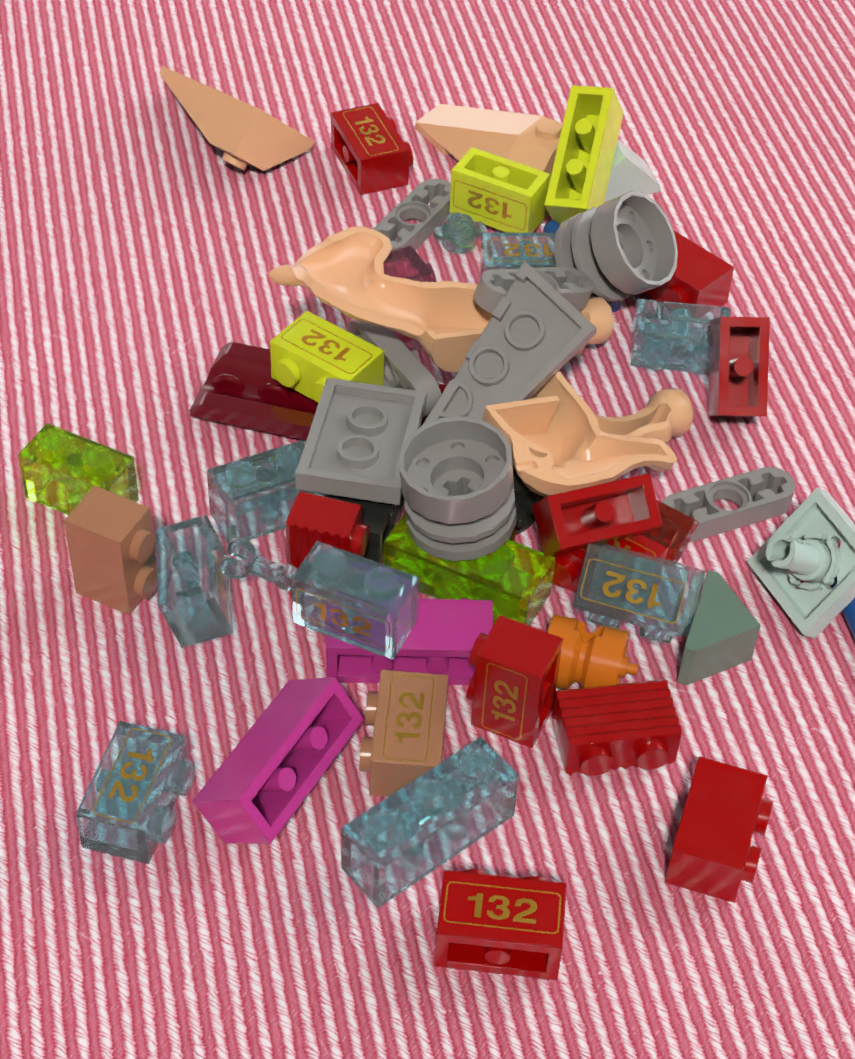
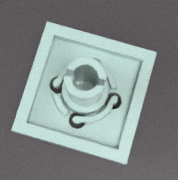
(809, 552)

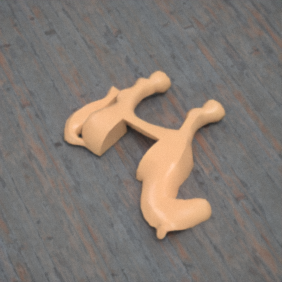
(554, 433)

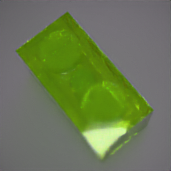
(64, 467)

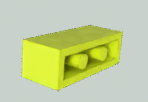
(584, 152)

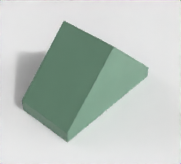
(720, 633)

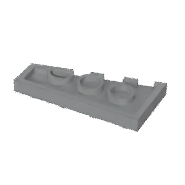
(519, 350)

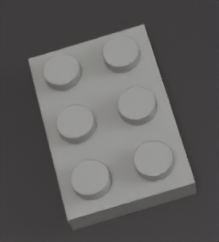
(359, 440)

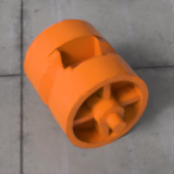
(591, 657)

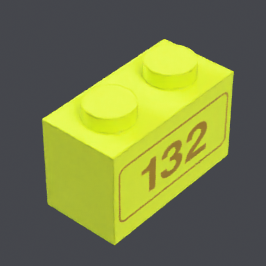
(499, 192)
(319, 350)

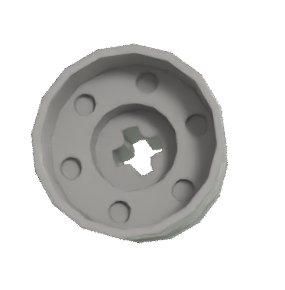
(620, 246)
(458, 488)

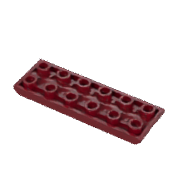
(246, 396)

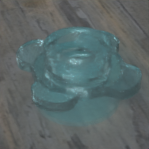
(459, 233)

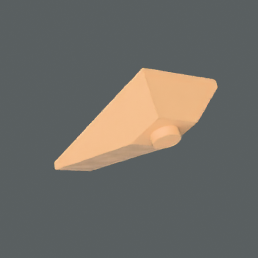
(236, 126)
(511, 135)

